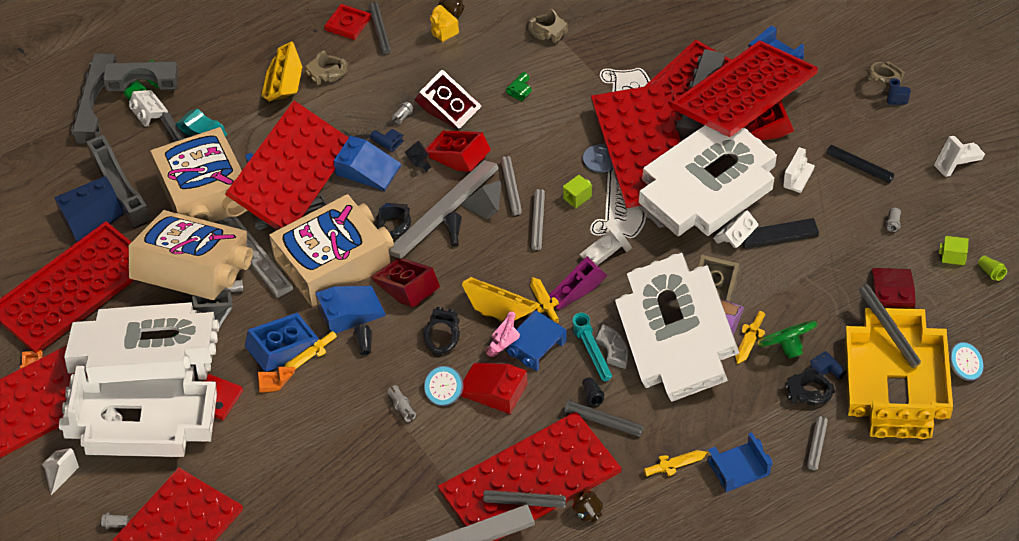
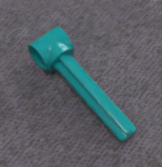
(585, 333)

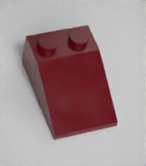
(447, 101)
(407, 281)
(894, 287)

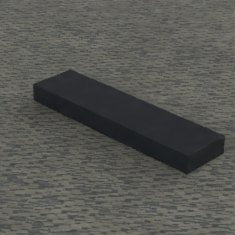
(782, 233)

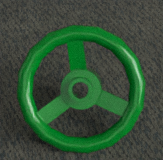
(789, 338)

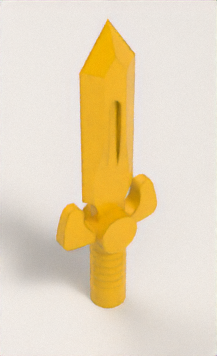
(544, 299)
(750, 337)
(311, 351)
(674, 462)

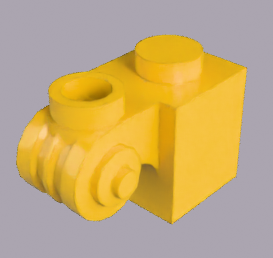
(443, 24)

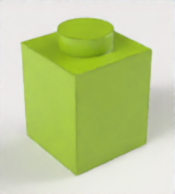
(577, 191)
(954, 250)

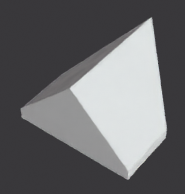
(60, 468)

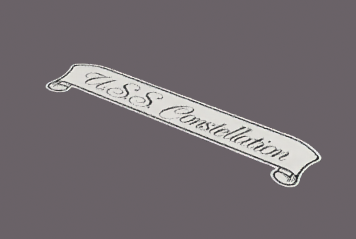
(628, 220)

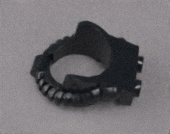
(392, 211)
(447, 317)
(813, 398)

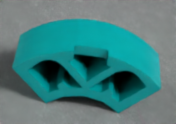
(196, 123)

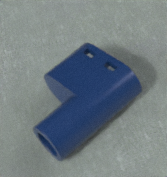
(896, 94)
(388, 140)
(827, 364)

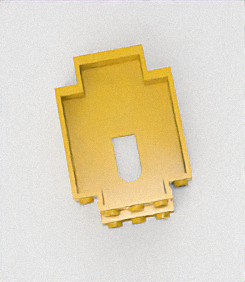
(874, 357)

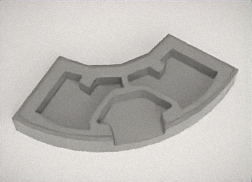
(614, 345)

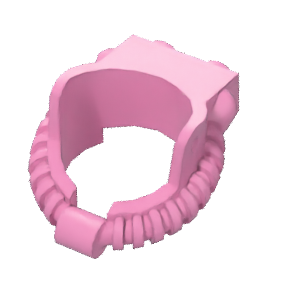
(503, 336)

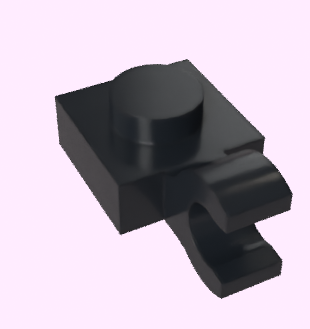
(417, 155)

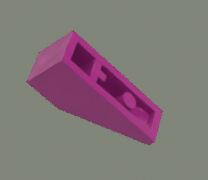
(578, 283)

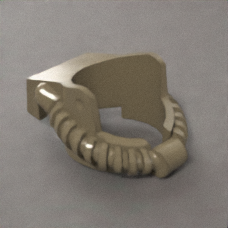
(554, 31)
(317, 73)
(884, 73)

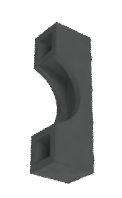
(120, 75)

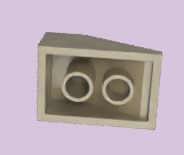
(724, 275)

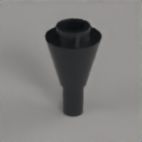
(453, 223)

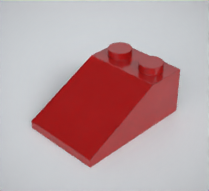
(771, 124)
(459, 149)
(495, 385)

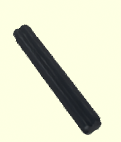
(860, 163)

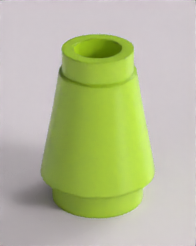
(994, 269)

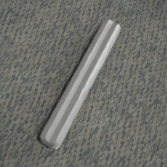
(511, 185)
(538, 213)

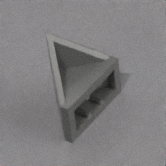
(485, 200)
(220, 305)

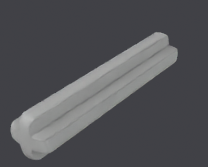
(817, 443)

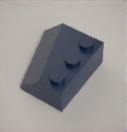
(88, 207)

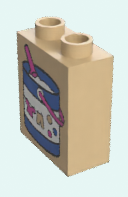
(198, 174)
(331, 247)
(189, 255)

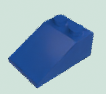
(365, 164)
(348, 306)
(279, 341)

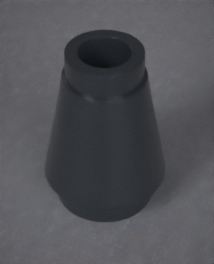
(363, 338)
(593, 393)

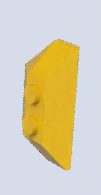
(282, 74)
(496, 301)

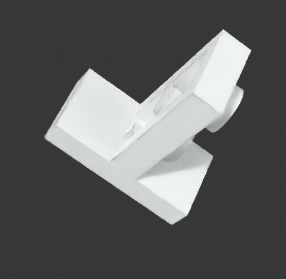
(957, 153)
(607, 244)

